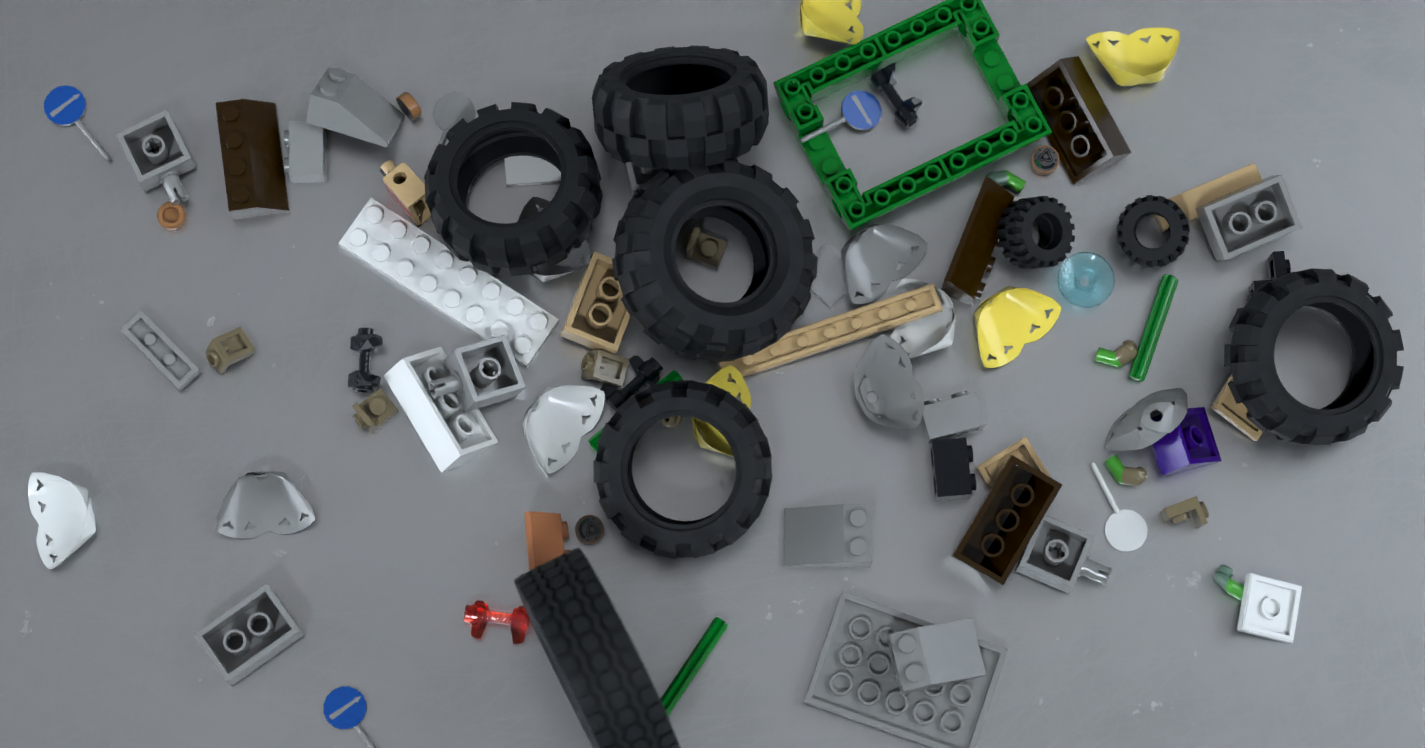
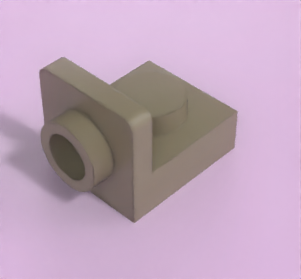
(704, 248)
(229, 349)
(604, 367)
(374, 411)
(1180, 512)

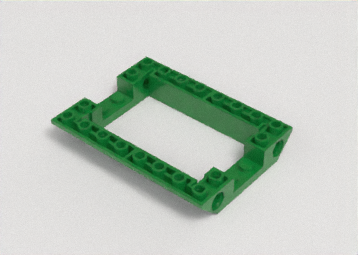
(889, 46)

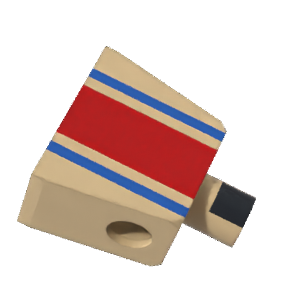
(406, 191)

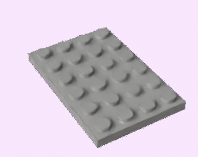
(860, 681)

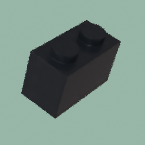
(951, 469)

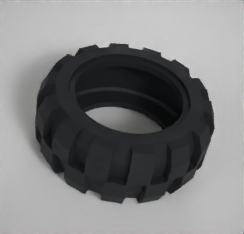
(680, 107)
(503, 135)
(1372, 345)
(616, 482)

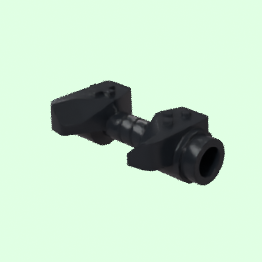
(905, 110)
(364, 342)
(646, 374)

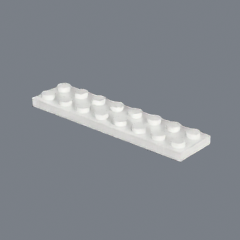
(446, 282)

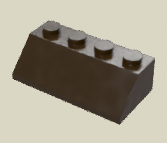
(1078, 119)
(252, 158)
(977, 244)
(1006, 519)

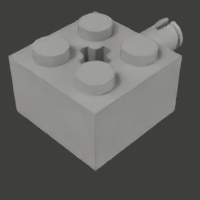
(163, 166)
(480, 374)
(1073, 549)

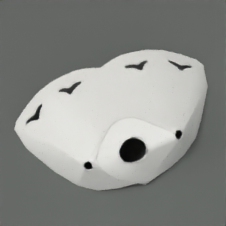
(929, 332)
(559, 422)
(66, 517)

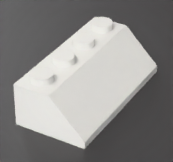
(440, 422)

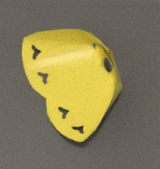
(831, 20)
(1134, 60)
(1009, 322)
(707, 435)

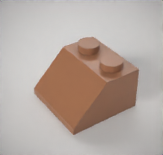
(544, 537)

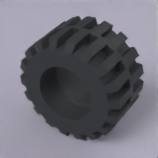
(1153, 206)
(1053, 227)

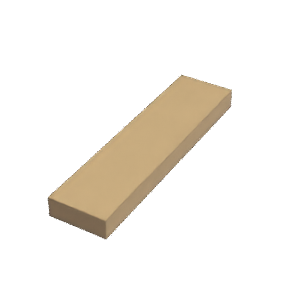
(1210, 191)

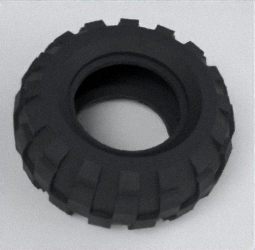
(663, 300)

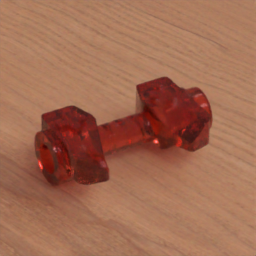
(480, 615)

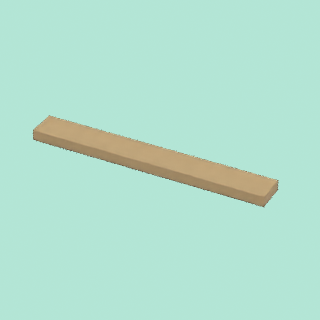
(841, 330)

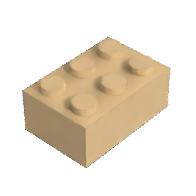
(597, 313)

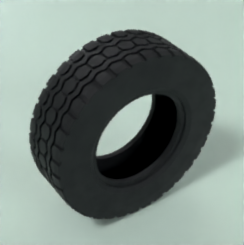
(594, 655)

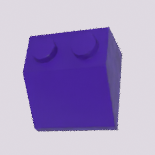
(1188, 445)

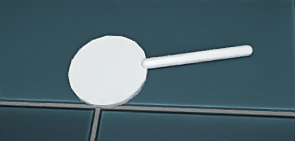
(1124, 528)

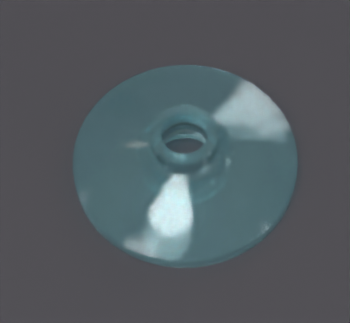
(1087, 266)

